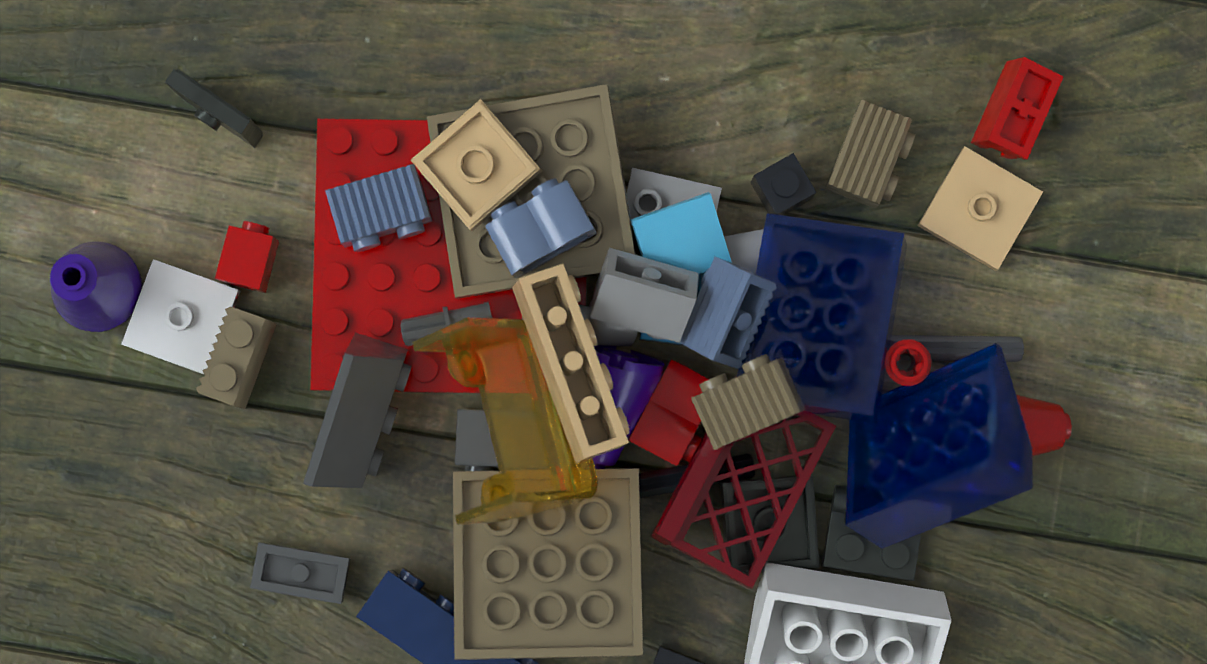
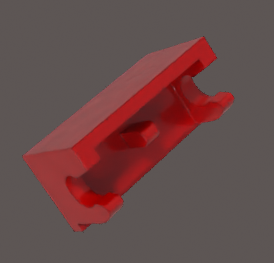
(1017, 108)

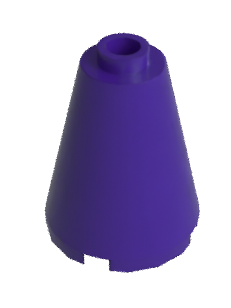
(95, 286)
(633, 381)

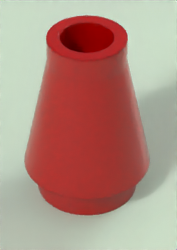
(919, 366)

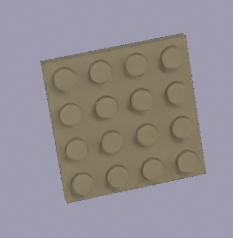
(570, 140)
(551, 578)

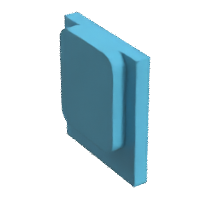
(682, 234)

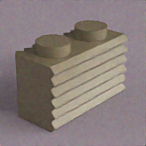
(869, 155)
(236, 357)
(748, 401)

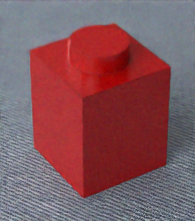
(247, 257)

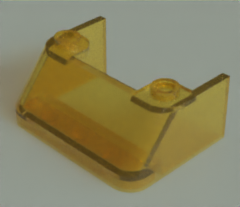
(521, 419)

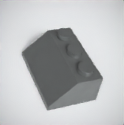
(358, 414)

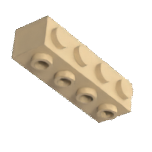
(570, 364)

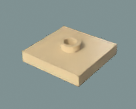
(476, 165)
(980, 208)

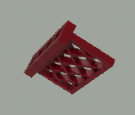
(701, 474)

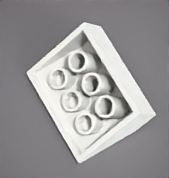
(843, 620)

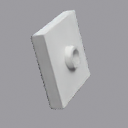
(178, 316)

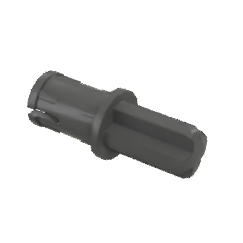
(421, 326)

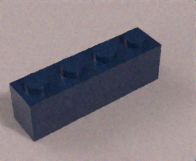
(417, 620)

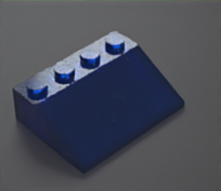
(830, 311)
(938, 451)

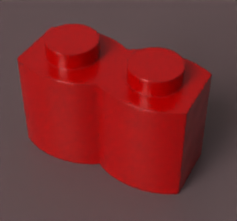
(670, 416)

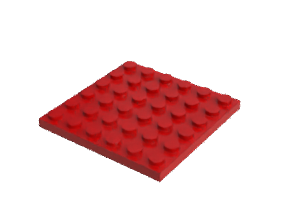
(391, 282)

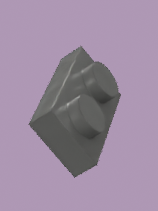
(300, 573)

